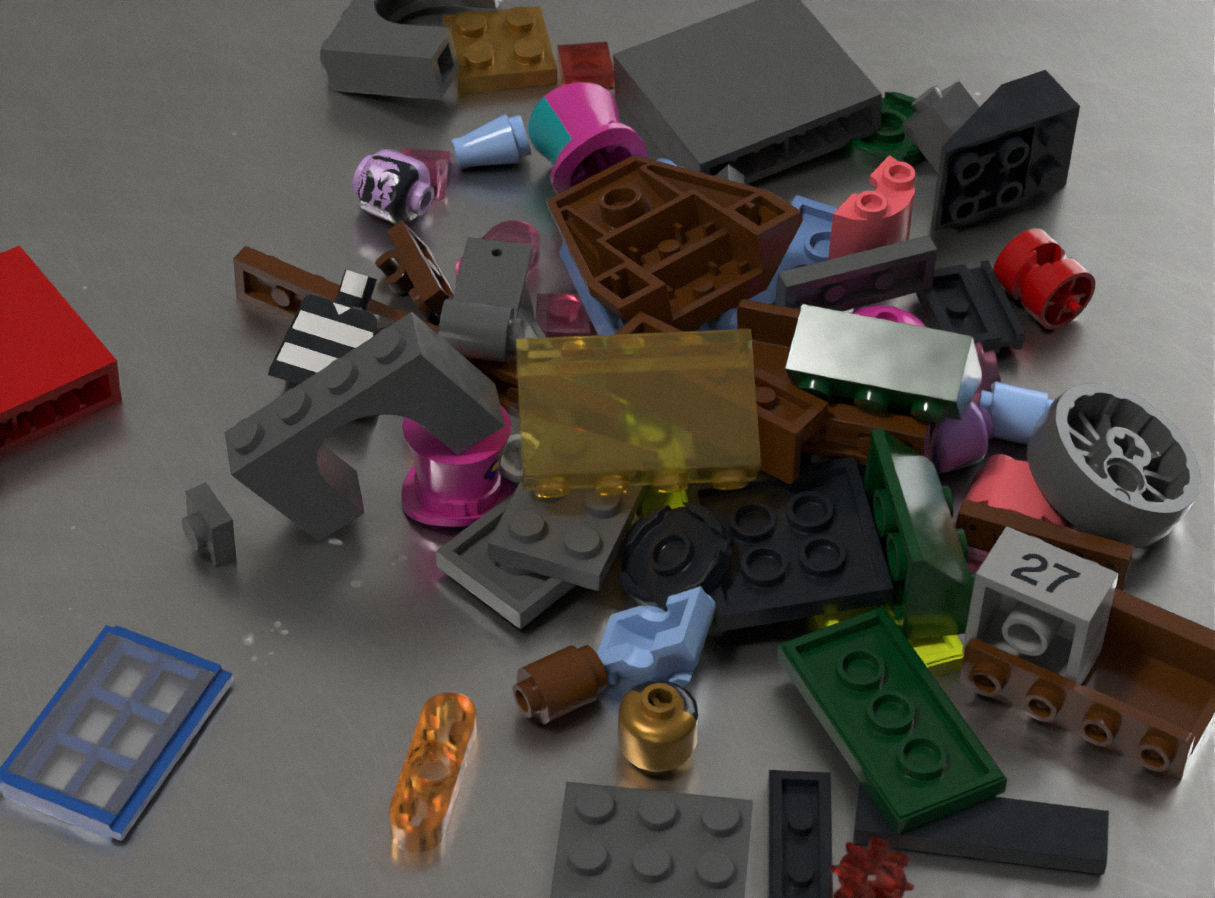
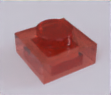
(586, 64)

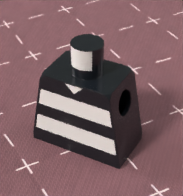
(328, 329)

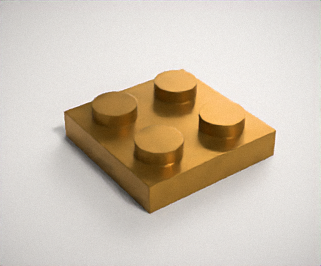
(502, 49)

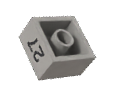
(1041, 604)

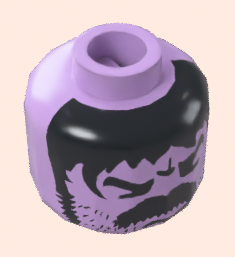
(393, 186)

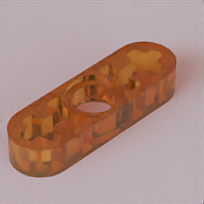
(441, 793)

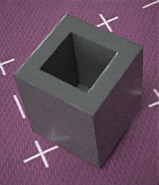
(938, 119)

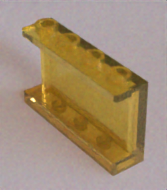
(637, 411)

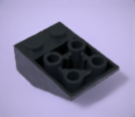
(1007, 150)

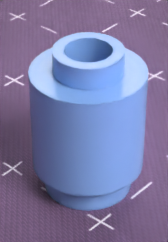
(1014, 410)

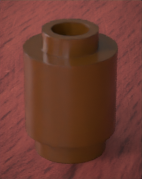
(559, 683)

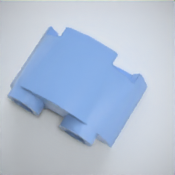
(655, 643)

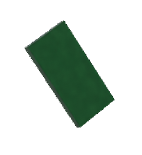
(891, 720)

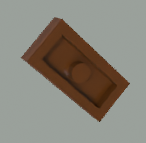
(414, 266)

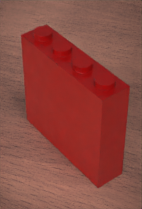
(48, 357)

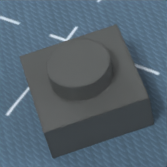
(209, 525)

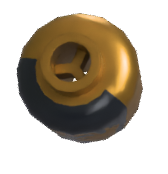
(658, 725)

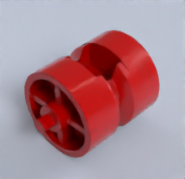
(1047, 282)

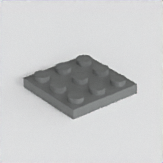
(650, 844)

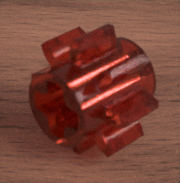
(874, 861)

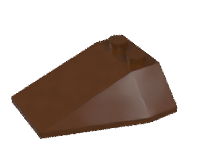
(672, 240)

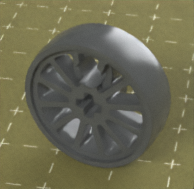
(1113, 464)

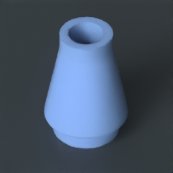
(493, 143)

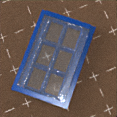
(113, 732)

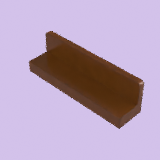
(784, 412)

